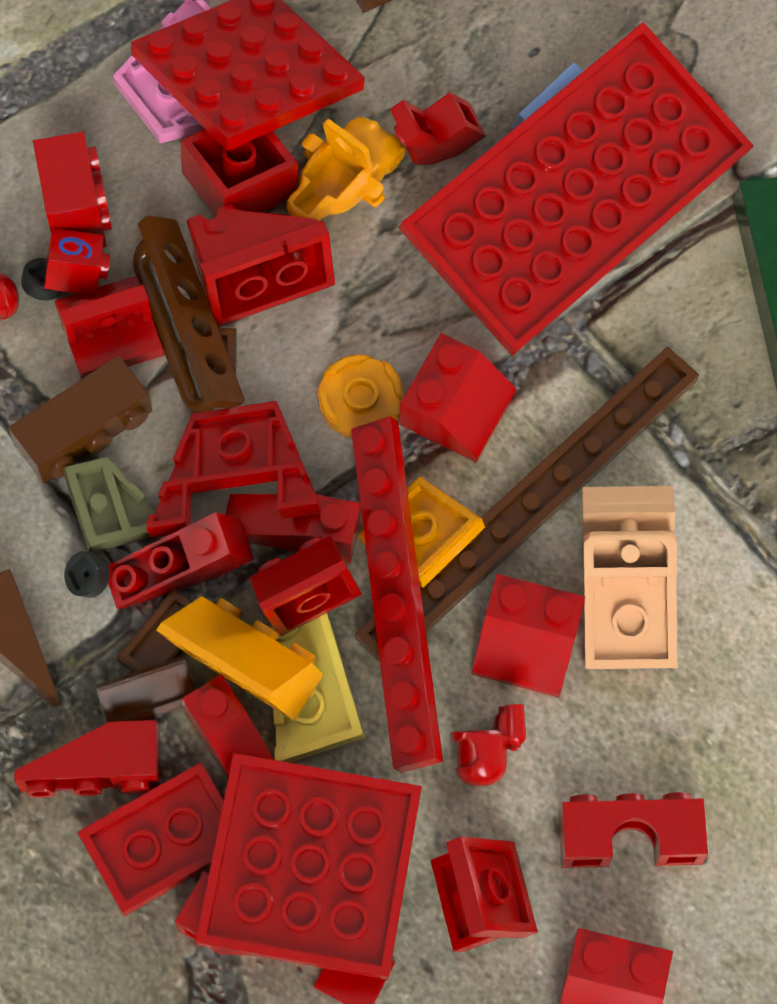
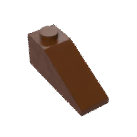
(19, 643)

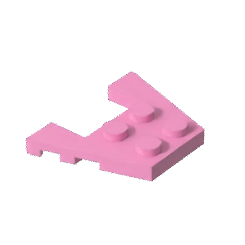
(149, 99)

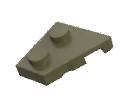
(107, 504)

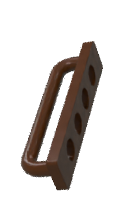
(218, 389)

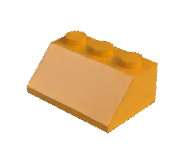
(244, 654)

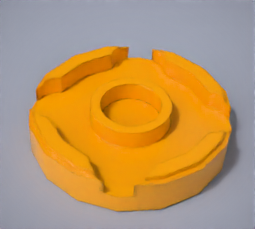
(359, 392)

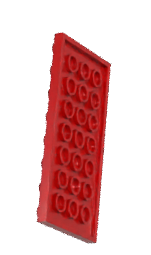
(575, 188)

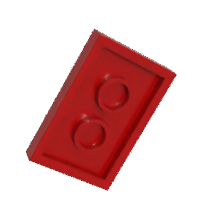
(156, 839)

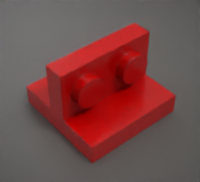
(109, 326)
(482, 892)

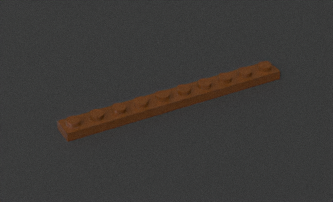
(552, 485)

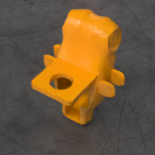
(344, 168)

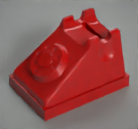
(258, 260)

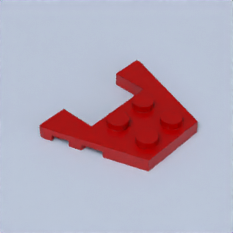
(233, 451)

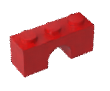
(671, 824)

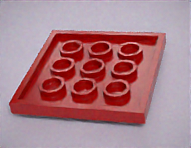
(247, 68)
(309, 866)

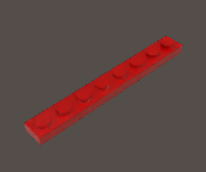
(396, 596)

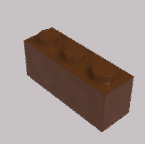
(81, 419)

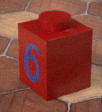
(75, 262)

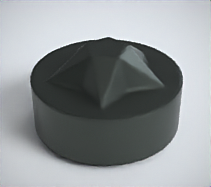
(34, 279)
(87, 574)

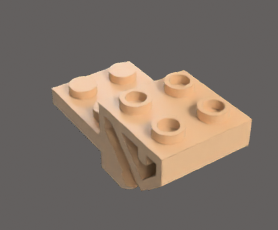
(629, 577)

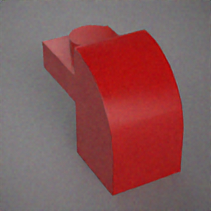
(438, 131)

